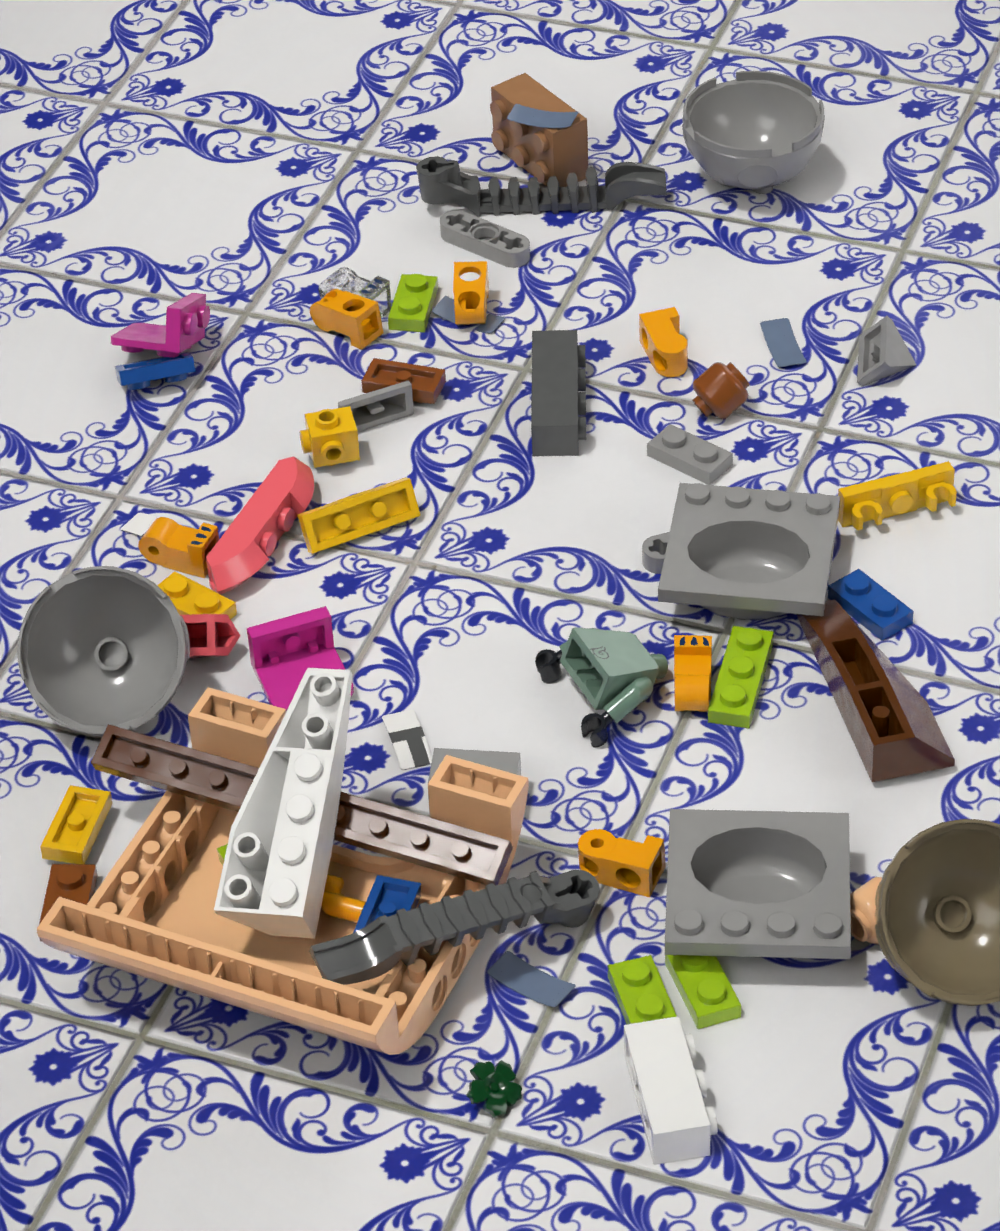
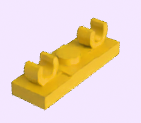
(897, 495)
(359, 515)

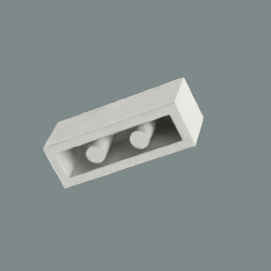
(669, 1090)

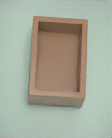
(538, 149)

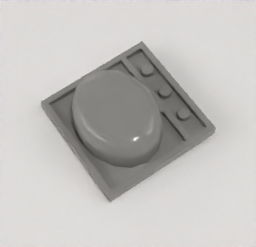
(749, 551)
(758, 884)

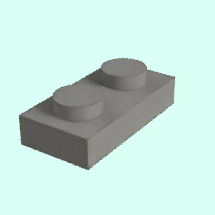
(689, 454)

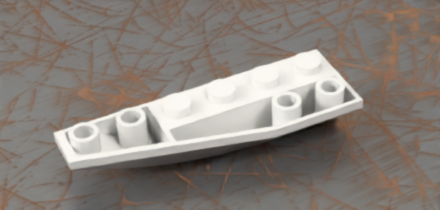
(289, 817)

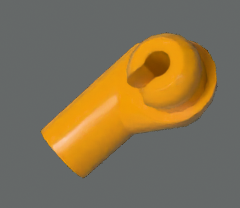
(337, 904)

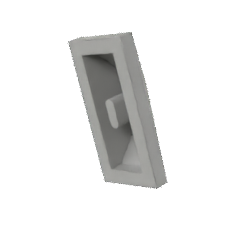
(882, 352)
(381, 405)

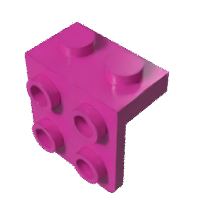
(183, 328)
(289, 646)

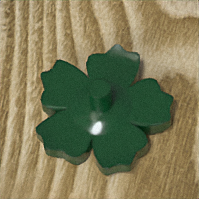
(494, 1087)

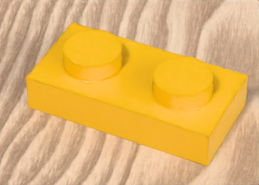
(195, 598)
(76, 825)

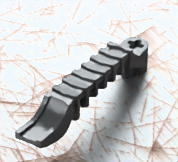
(444, 183)
(385, 941)

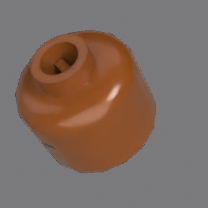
(720, 390)

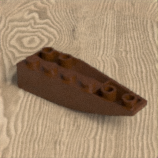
(878, 704)

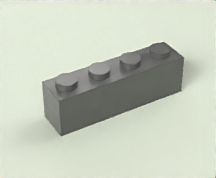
(555, 393)

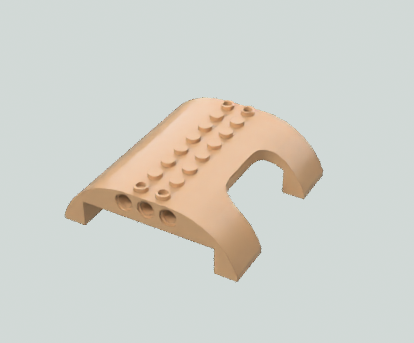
(161, 896)

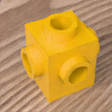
(330, 437)

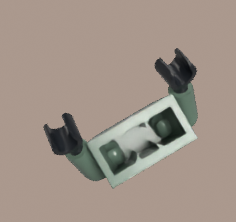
(609, 670)

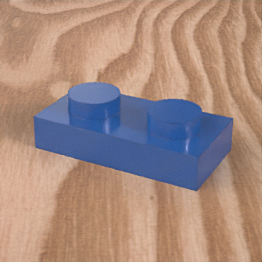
(140, 373)
(870, 604)
(387, 897)

